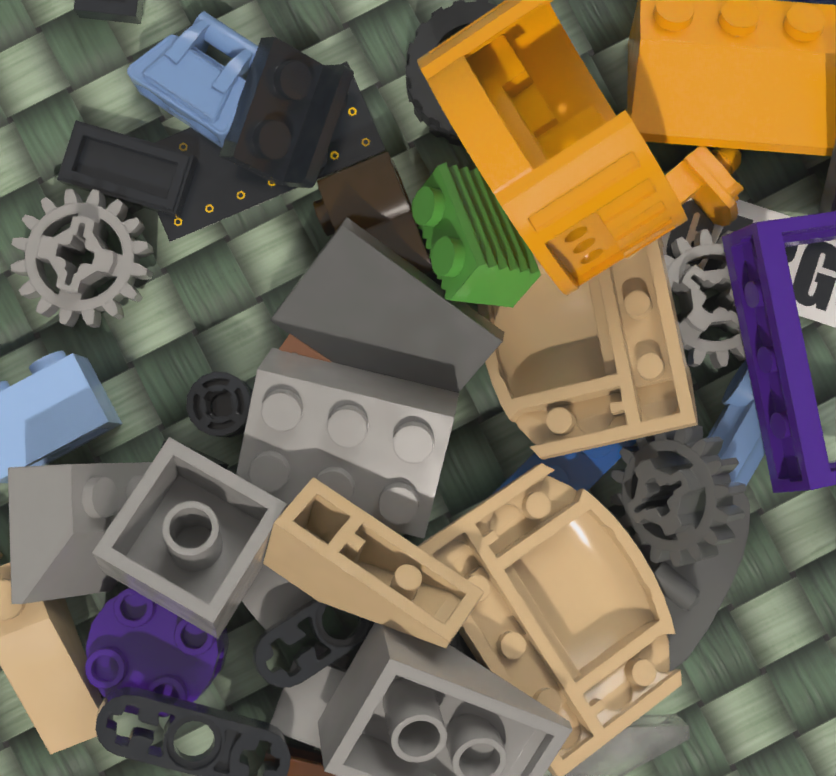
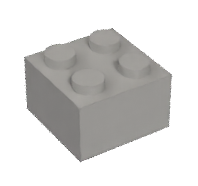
(190, 537)

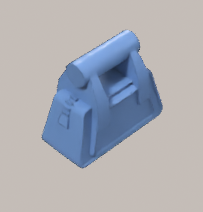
(191, 83)

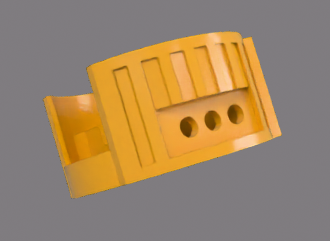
(550, 143)

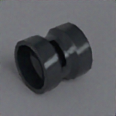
(228, 408)

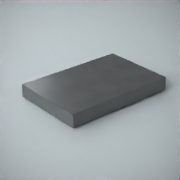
(384, 315)

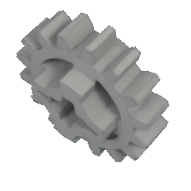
(84, 234)
(689, 284)

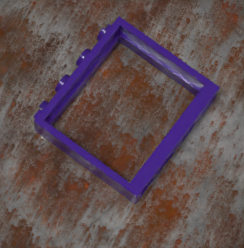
(777, 347)

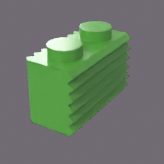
(472, 239)

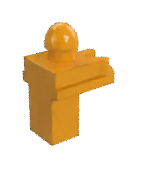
(709, 182)

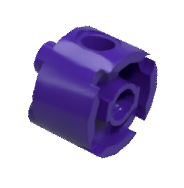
(151, 649)

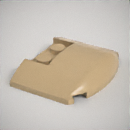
(594, 361)
(563, 607)

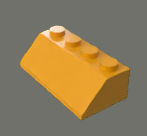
(734, 74)

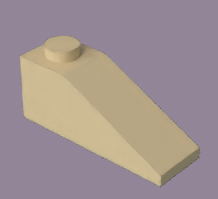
(367, 567)
(47, 668)

